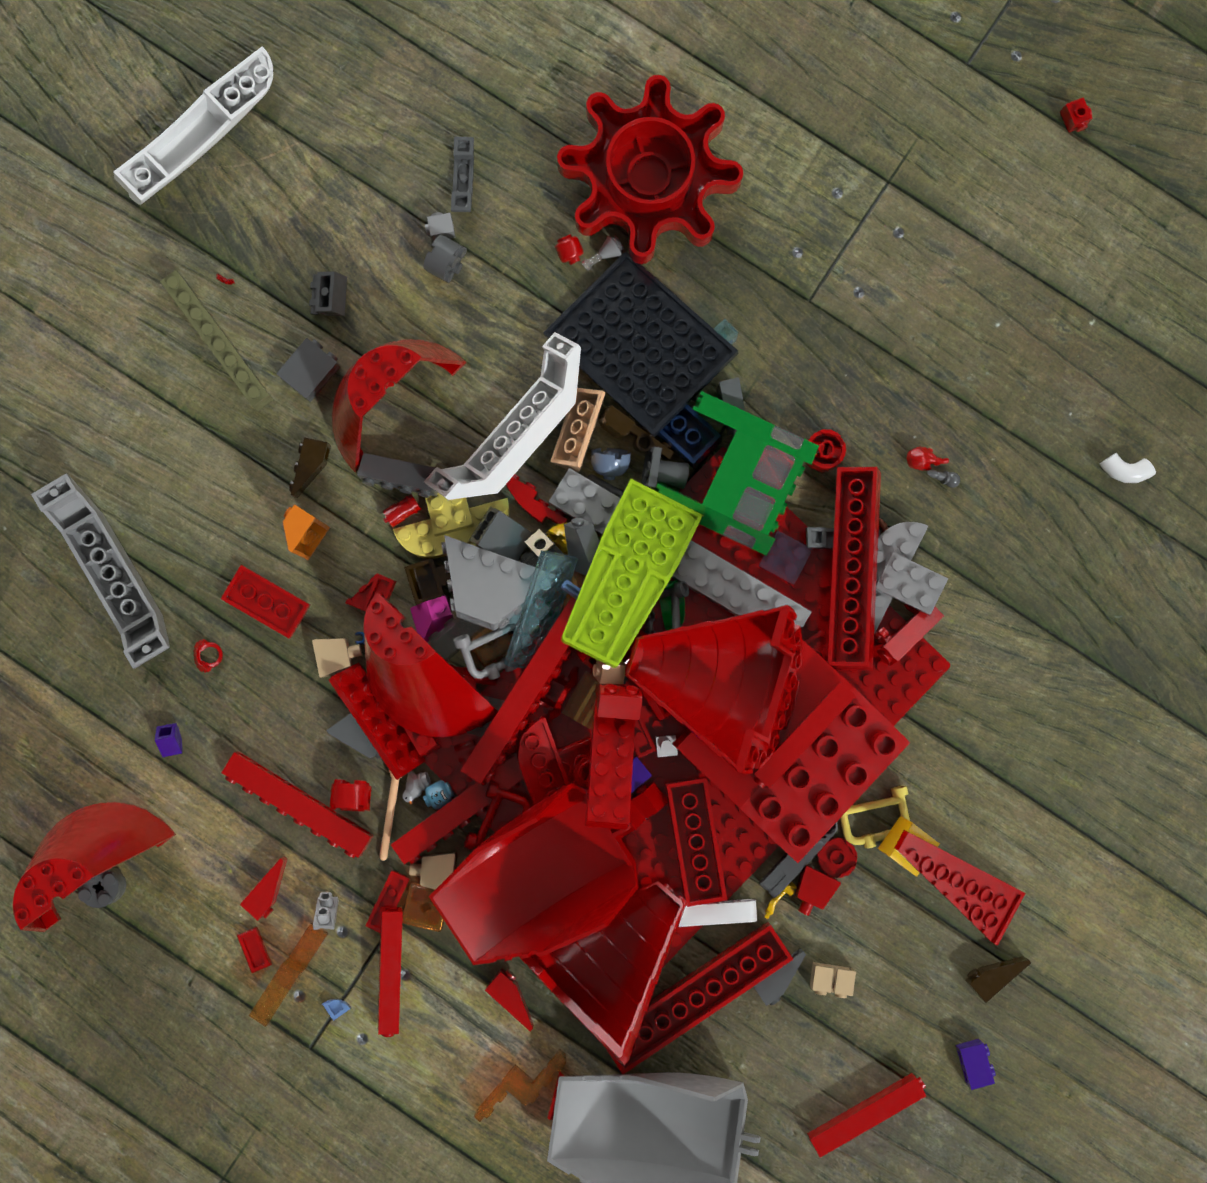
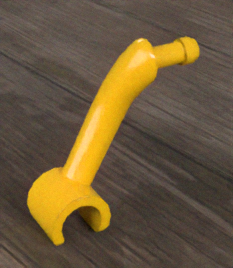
(790, 889)

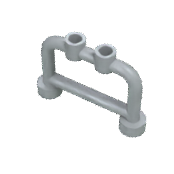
(466, 645)

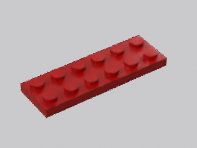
(384, 734)

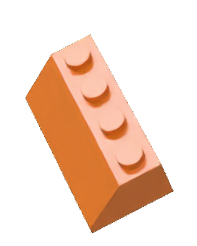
(303, 531)

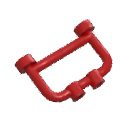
(496, 795)

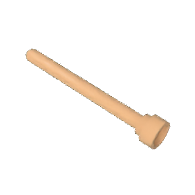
(389, 817)

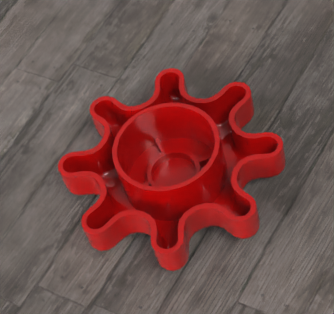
(649, 169)

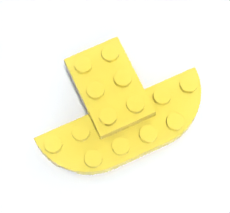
(446, 518)

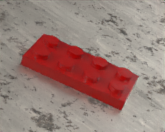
(265, 601)

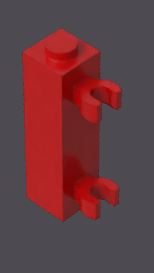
(907, 636)

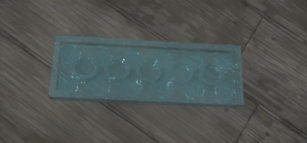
(540, 606)

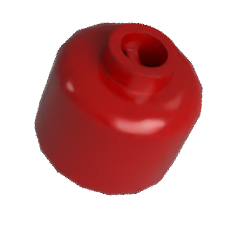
(569, 249)

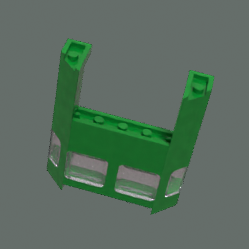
(751, 477)

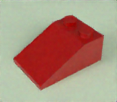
(618, 701)

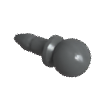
(950, 479)

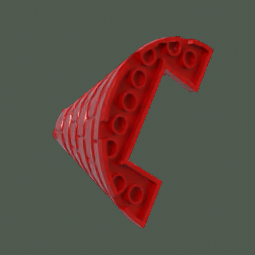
(726, 680)
(614, 971)

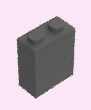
(309, 369)
(500, 535)

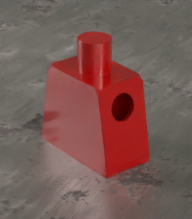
(815, 889)

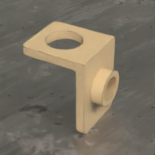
(534, 538)

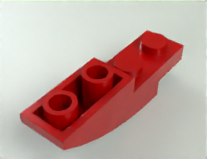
(525, 497)

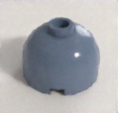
(610, 462)

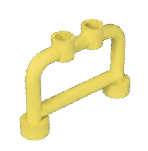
(870, 840)

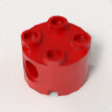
(830, 450)
(350, 796)

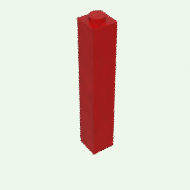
(804, 735)
(389, 971)
(867, 1114)

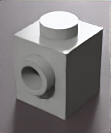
(440, 224)

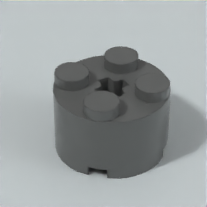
(444, 258)
(114, 888)

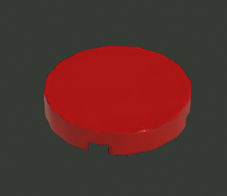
(837, 858)

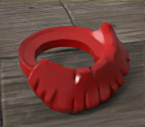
(201, 646)

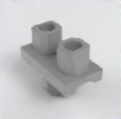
(325, 911)

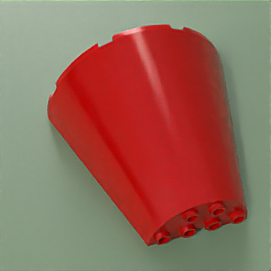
(366, 384)
(415, 681)
(77, 851)

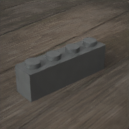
(395, 474)

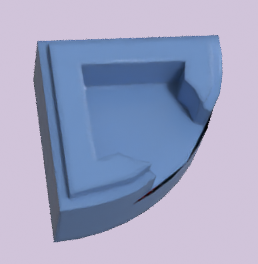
(336, 1007)

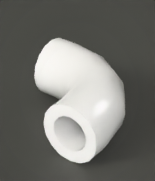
(1126, 472)

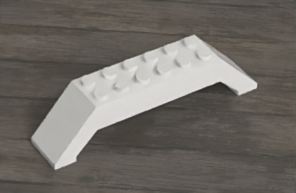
(520, 430)

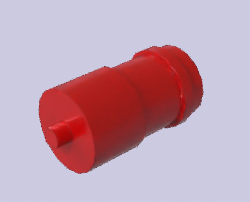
(400, 511)

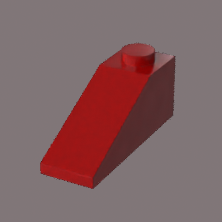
(264, 895)
(508, 994)

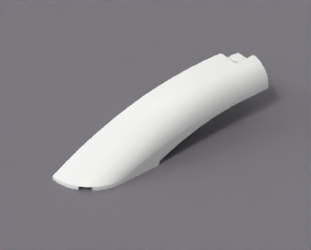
(197, 128)

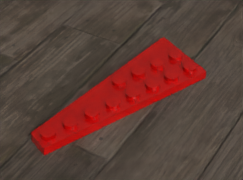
(973, 892)

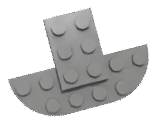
(900, 576)

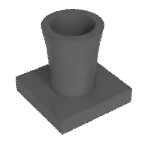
(663, 471)

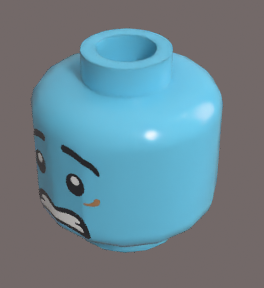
(438, 794)

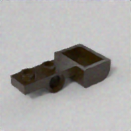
(620, 425)
(426, 580)

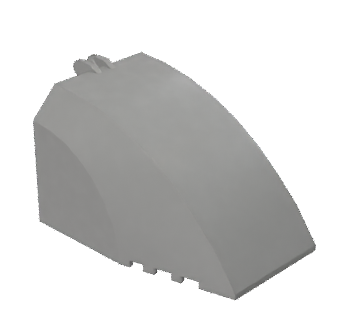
(650, 1128)

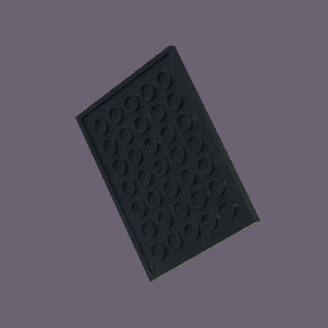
(642, 343)

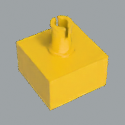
(889, 842)

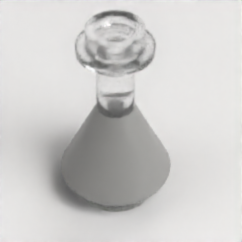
(611, 248)

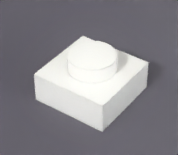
(665, 746)

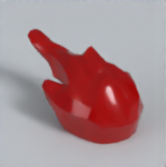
(922, 458)

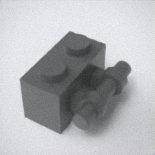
(328, 294)

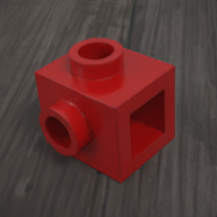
(1076, 115)

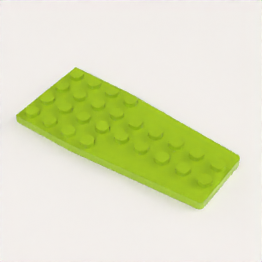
(629, 572)

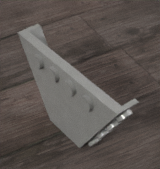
(485, 584)

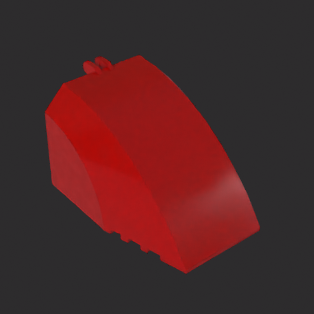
(538, 883)

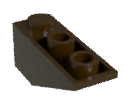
(311, 462)

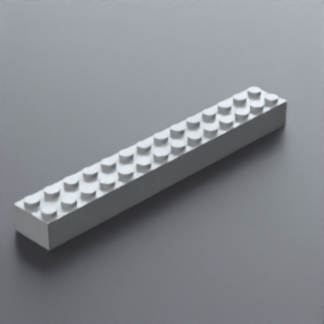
(699, 567)

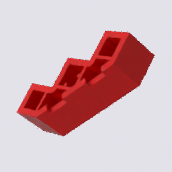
(644, 804)

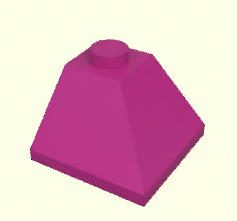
(431, 616)

